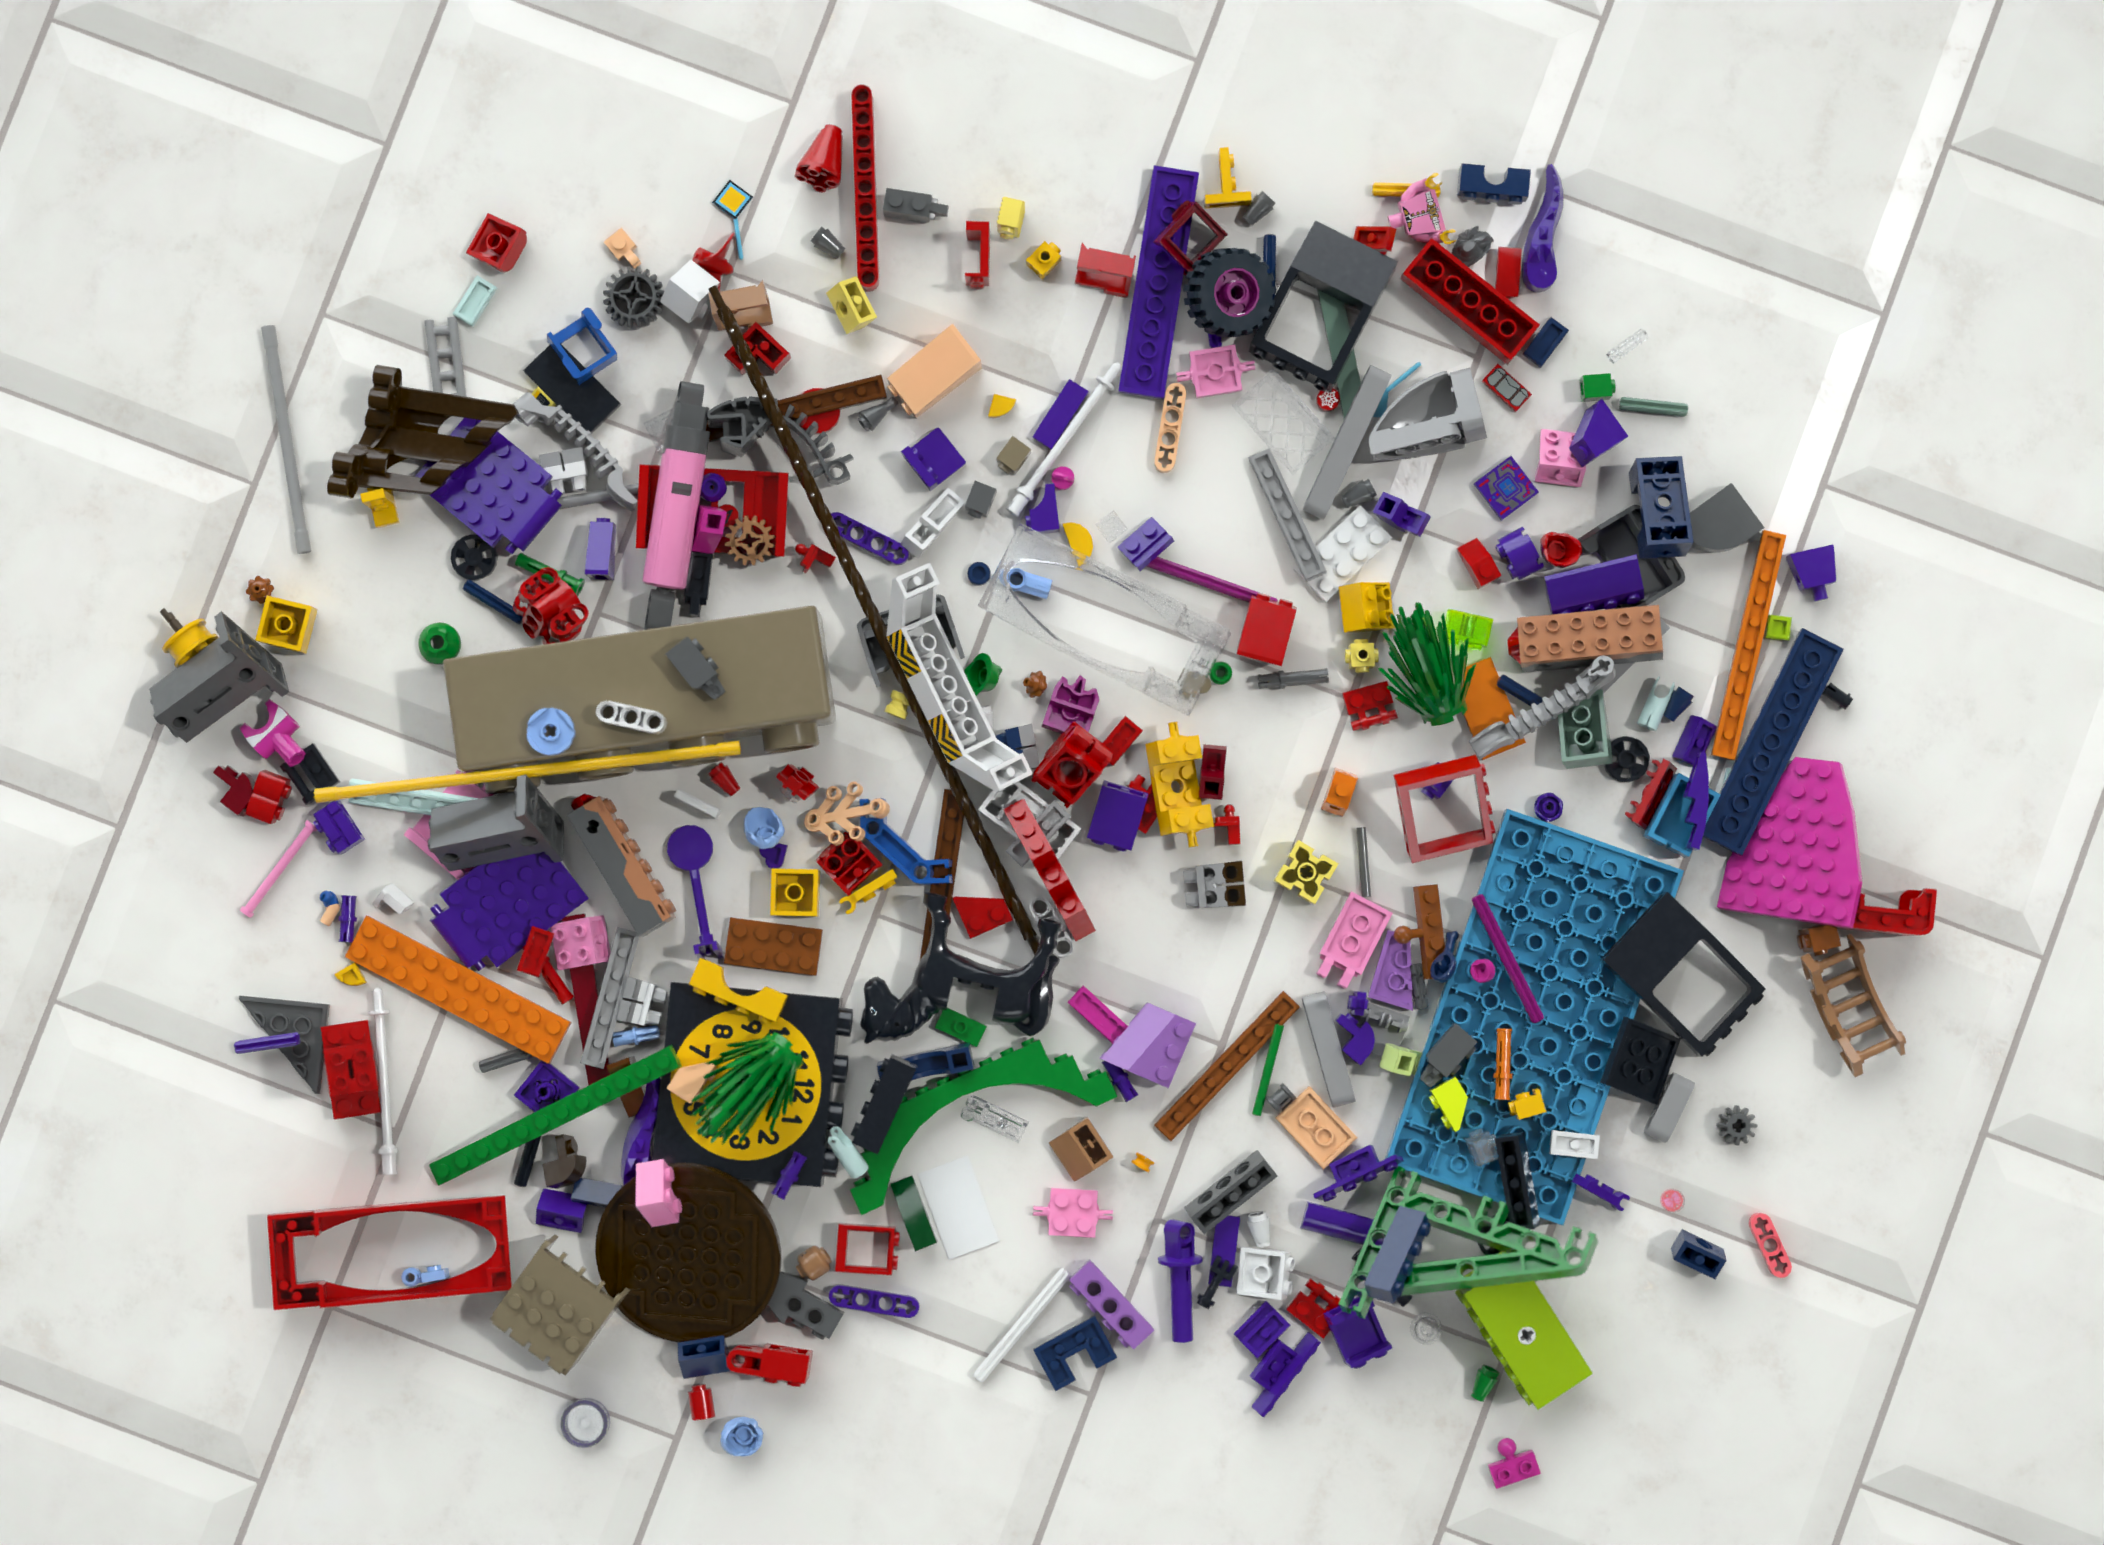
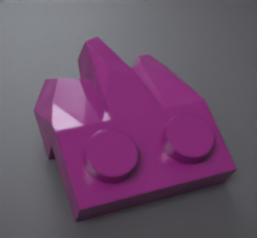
(1070, 705)

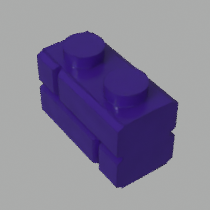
(338, 827)

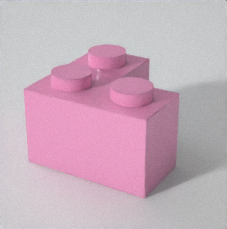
(654, 1193)

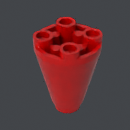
(822, 160)

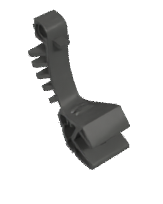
(746, 421)

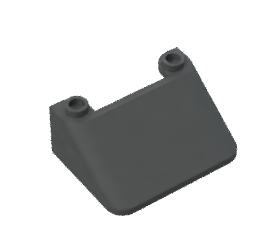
(1618, 539)

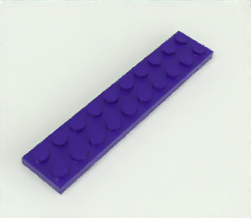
(1157, 287)

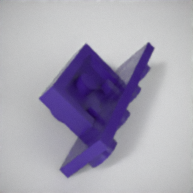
(1355, 1168)
(1279, 1369)

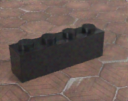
(884, 1104)
(1517, 1180)

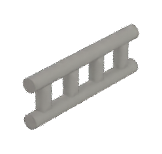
(454, 352)

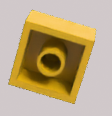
(286, 624)
(795, 892)

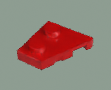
(982, 913)

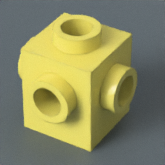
(1355, 662)

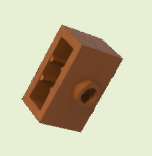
(1818, 939)

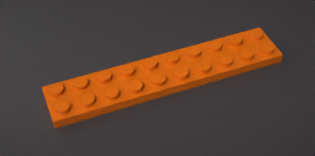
(458, 989)

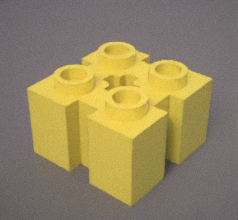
(1319, 867)

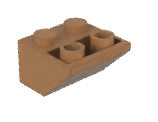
(1081, 1149)

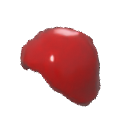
(1560, 549)

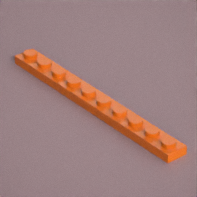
(1748, 645)

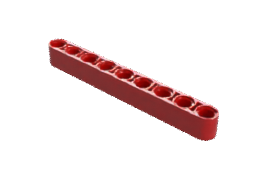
(865, 177)

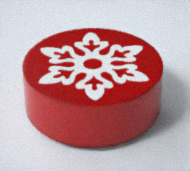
(1328, 400)

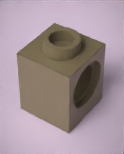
(1013, 456)

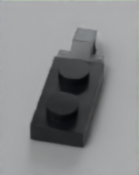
(698, 581)

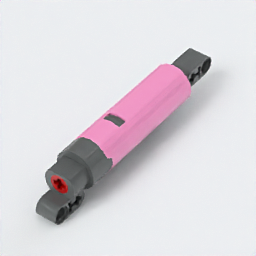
(676, 503)

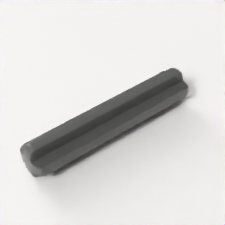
(503, 1060)

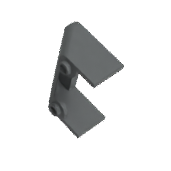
(875, 655)

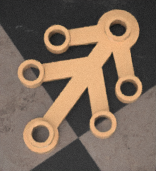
(842, 814)

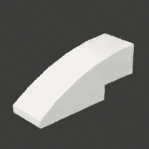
(932, 523)

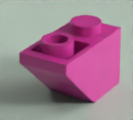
(708, 529)

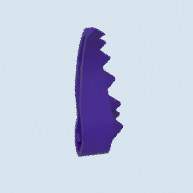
(1538, 258)
(640, 1135)

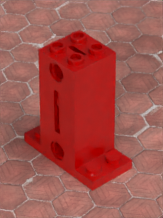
(350, 1069)

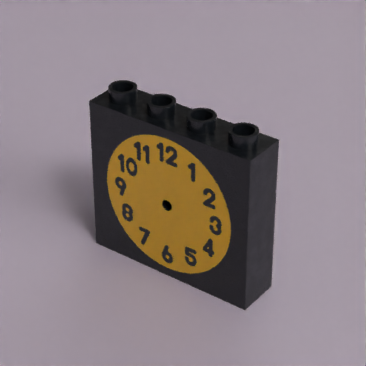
(699, 1033)

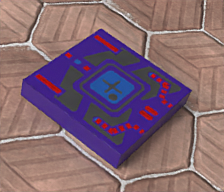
(1506, 488)

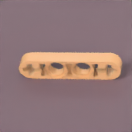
(1167, 427)

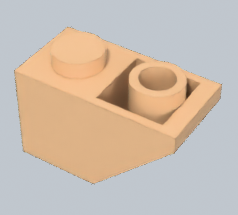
(689, 1081)

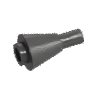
(872, 417)

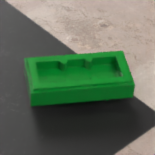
(961, 1026)

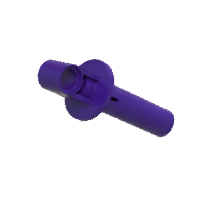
(1179, 1258)

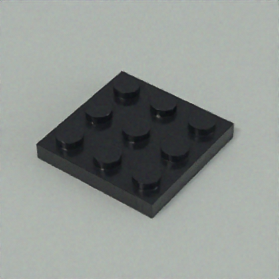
(1640, 1060)

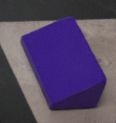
(1694, 739)

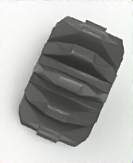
(1742, 1131)

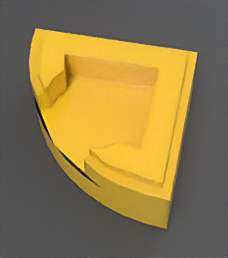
(1000, 406)
(351, 975)

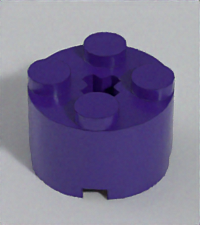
(1519, 553)

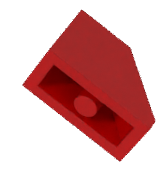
(1479, 563)

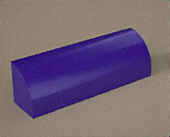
(1337, 1223)

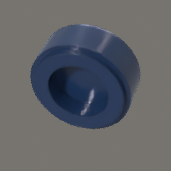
(979, 573)

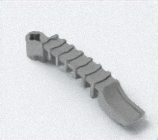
(532, 410)

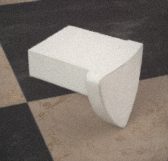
(394, 898)

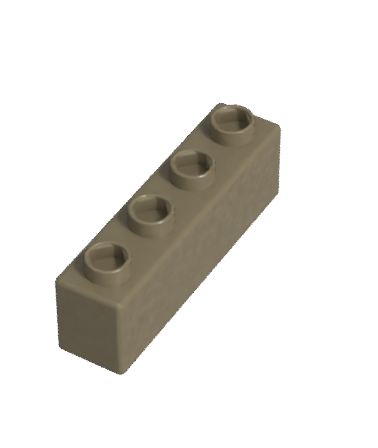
(766, 662)

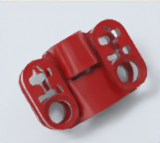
(549, 608)

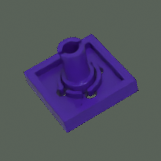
(546, 1091)

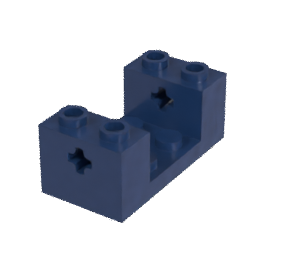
(1664, 529)

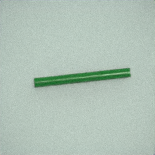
(1268, 1068)

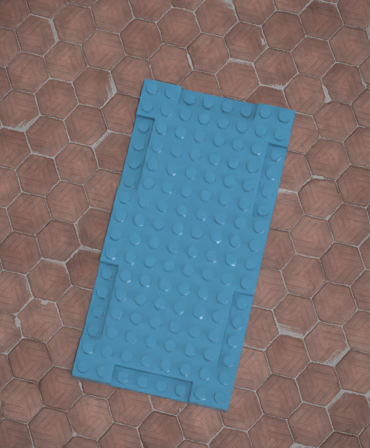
(1560, 911)

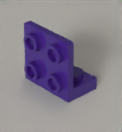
(933, 458)

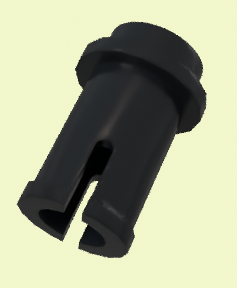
(1837, 696)

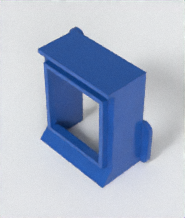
(593, 324)

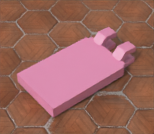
(1353, 938)

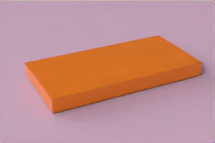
(1487, 702)

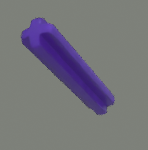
(267, 1043)

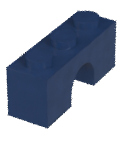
(1474, 185)

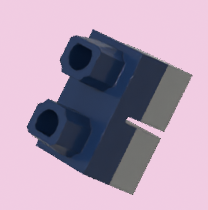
(1019, 738)

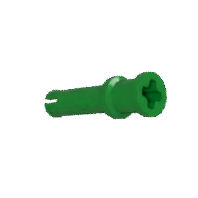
(525, 562)

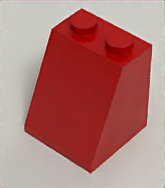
(1266, 629)

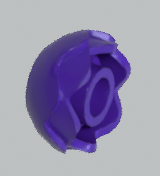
(719, 487)
(1554, 802)

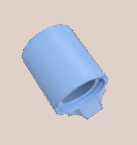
(1031, 584)

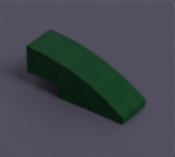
(914, 1213)

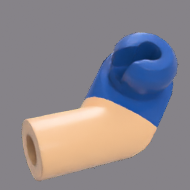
(331, 905)

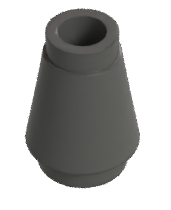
(1259, 207)
(827, 242)
(1360, 493)

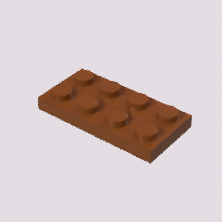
(773, 946)

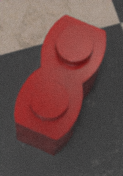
(268, 797)

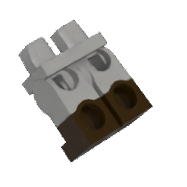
(1210, 888)

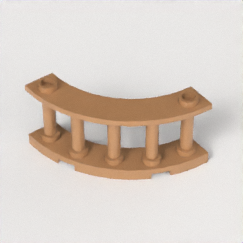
(1829, 1013)

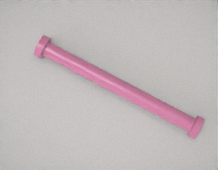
(278, 869)

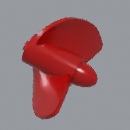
(715, 262)

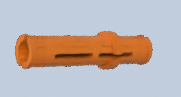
(1503, 1058)

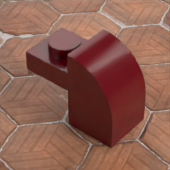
(1212, 772)
(240, 791)

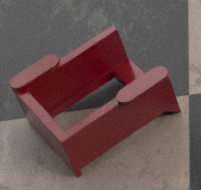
(1179, 217)

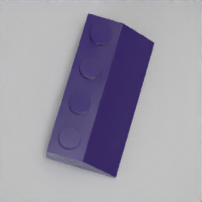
(1595, 586)

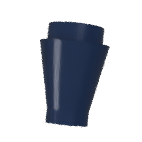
(1678, 703)

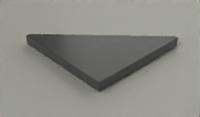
(290, 1016)

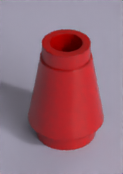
(724, 779)

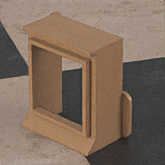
(747, 305)

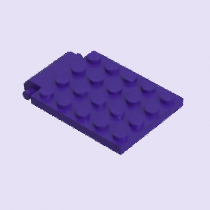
(499, 493)
(500, 902)

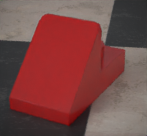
(1376, 237)

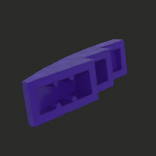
(1698, 792)

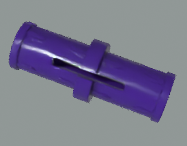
(347, 918)
(1121, 1081)
(789, 1175)

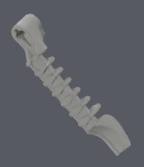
(1503, 734)

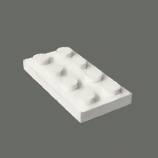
(1347, 551)

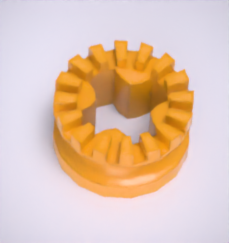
(1143, 1163)

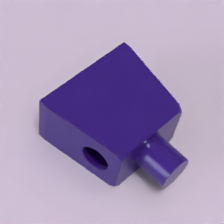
(1814, 570)

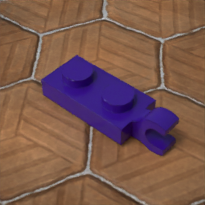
(1357, 1003)
(1604, 1191)

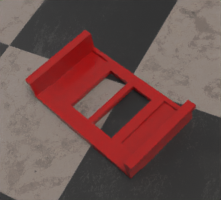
(763, 497)

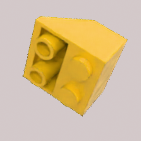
(1366, 606)

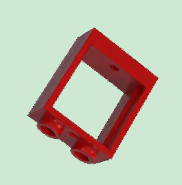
(842, 1246)

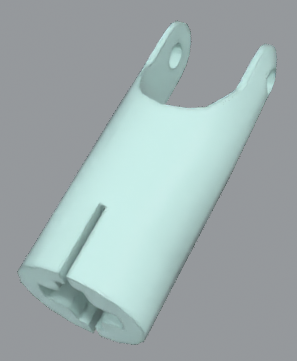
(1654, 709)
(847, 1153)

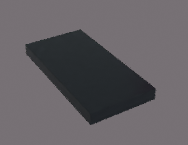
(587, 402)

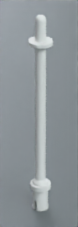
(1026, 493)
(388, 1149)

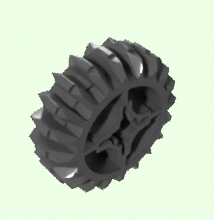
(653, 300)

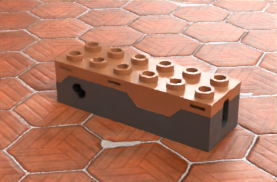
(1581, 637)
(621, 864)

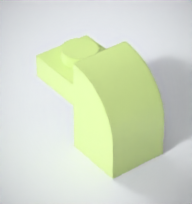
(1400, 1059)

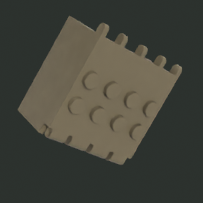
(555, 1309)

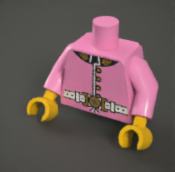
(1421, 213)

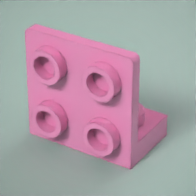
(1556, 460)
(580, 942)

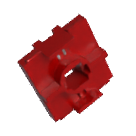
(798, 781)

